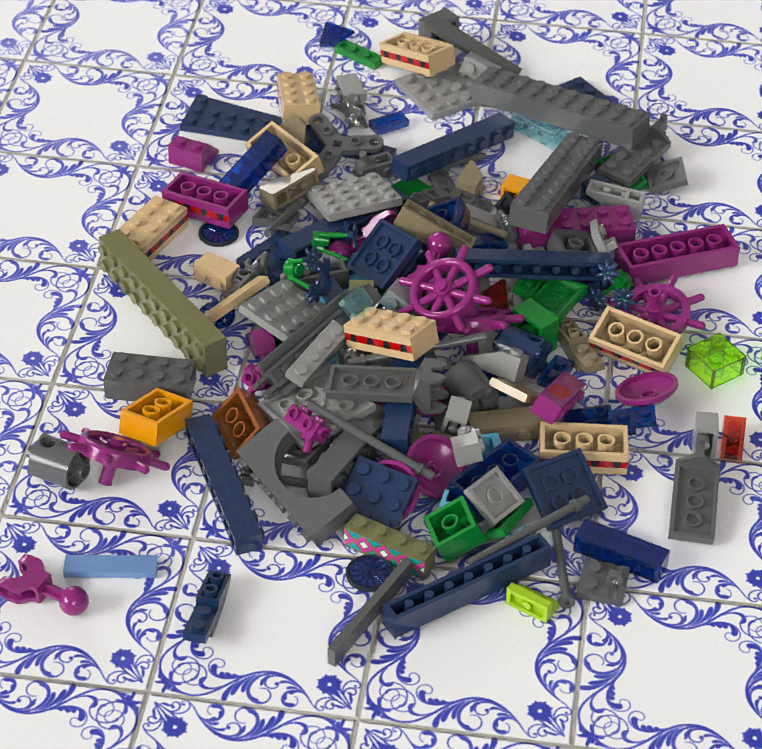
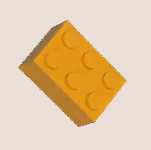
(155, 417)

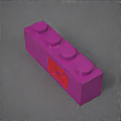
(558, 398)

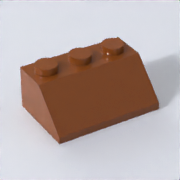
(239, 419)

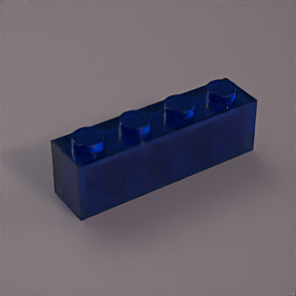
(256, 162)
(621, 549)

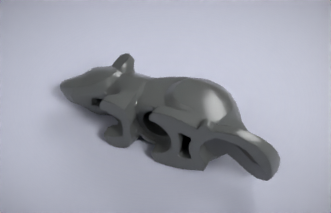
(252, 270)

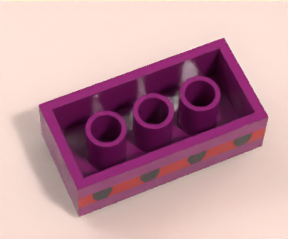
(207, 199)

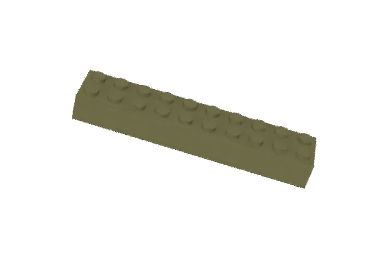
(163, 303)

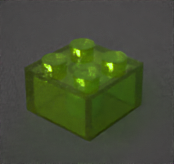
(715, 360)

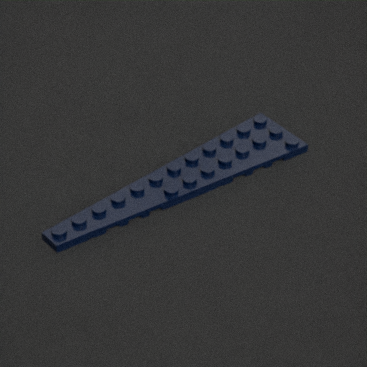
(241, 123)

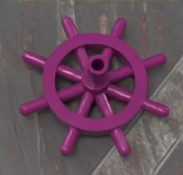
(445, 290)
(657, 312)
(482, 320)
(114, 452)

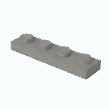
(316, 354)

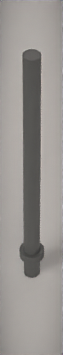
(363, 360)
(419, 469)
(573, 506)

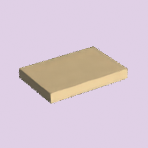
(515, 390)

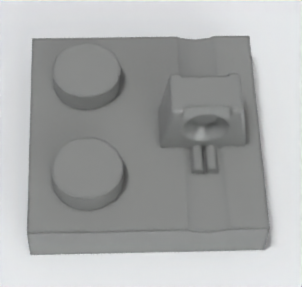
(598, 235)
(493, 496)

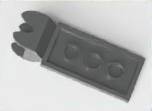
(390, 384)

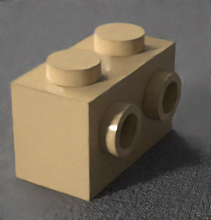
(215, 271)

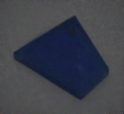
(333, 34)

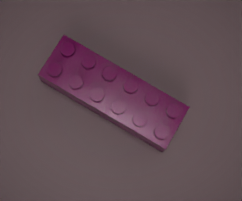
(616, 220)
(678, 254)

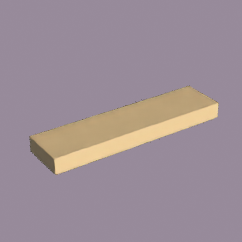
(237, 298)

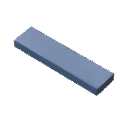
(110, 566)

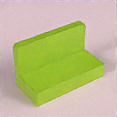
(531, 602)

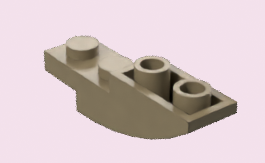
(576, 347)

